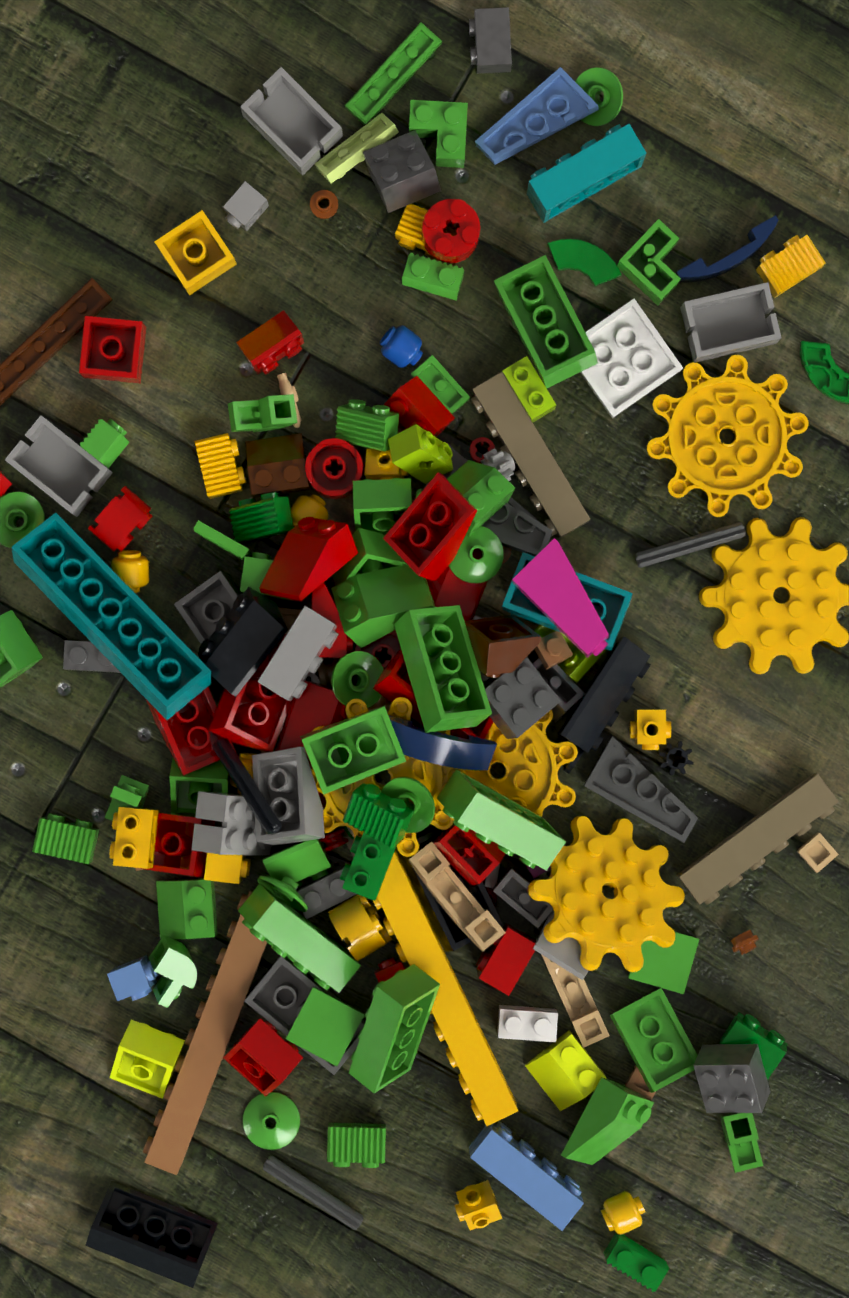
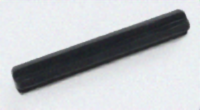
(247, 786)

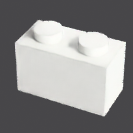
(527, 1023)

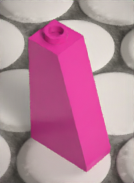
(560, 596)

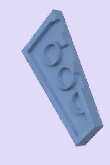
(540, 114)

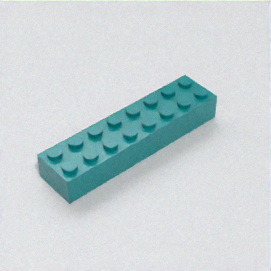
(111, 616)

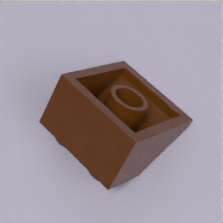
(277, 465)
(500, 643)

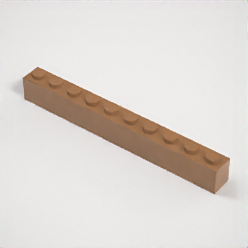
(206, 1047)

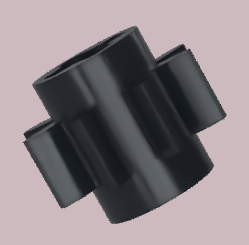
(672, 750)

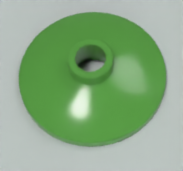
(593, 83)
(17, 506)
(473, 570)
(367, 671)
(423, 801)
(285, 890)
(275, 1106)

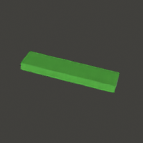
(393, 74)

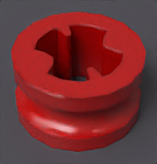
(473, 450)
(334, 839)

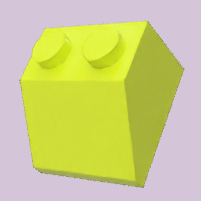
(146, 1058)
(565, 1071)

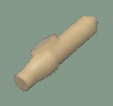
(286, 389)

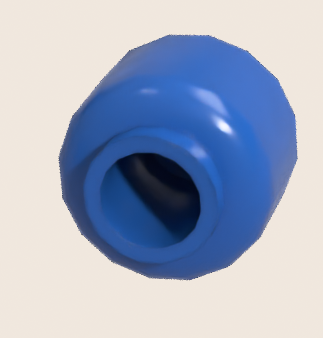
(401, 346)

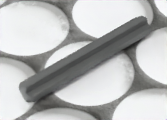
(690, 544)
(313, 1192)

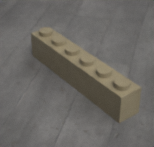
(530, 454)
(757, 839)

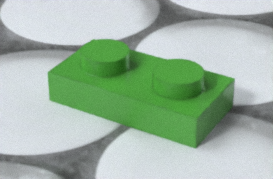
(441, 384)

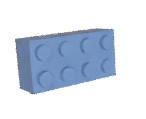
(526, 1174)

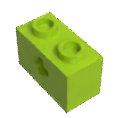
(529, 389)
(420, 453)

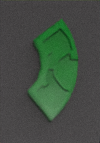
(584, 258)
(823, 371)

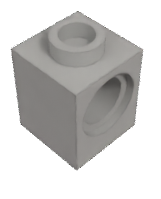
(245, 207)

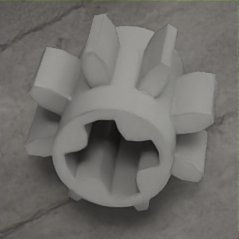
(501, 461)

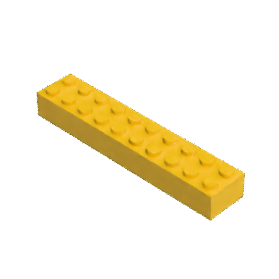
(451, 1009)

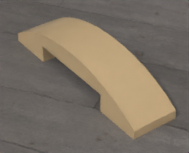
(455, 897)
(578, 1004)

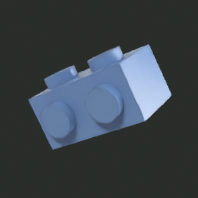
(133, 979)

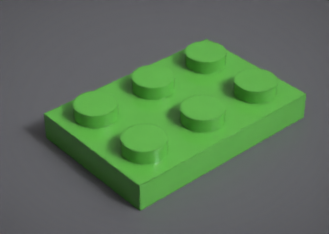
(655, 1040)

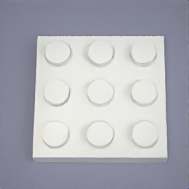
(629, 359)

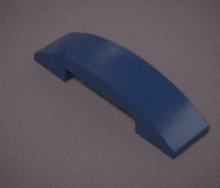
(699, 271)
(442, 748)

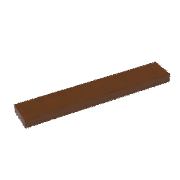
(50, 337)

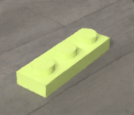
(350, 152)

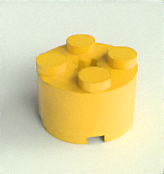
(359, 926)

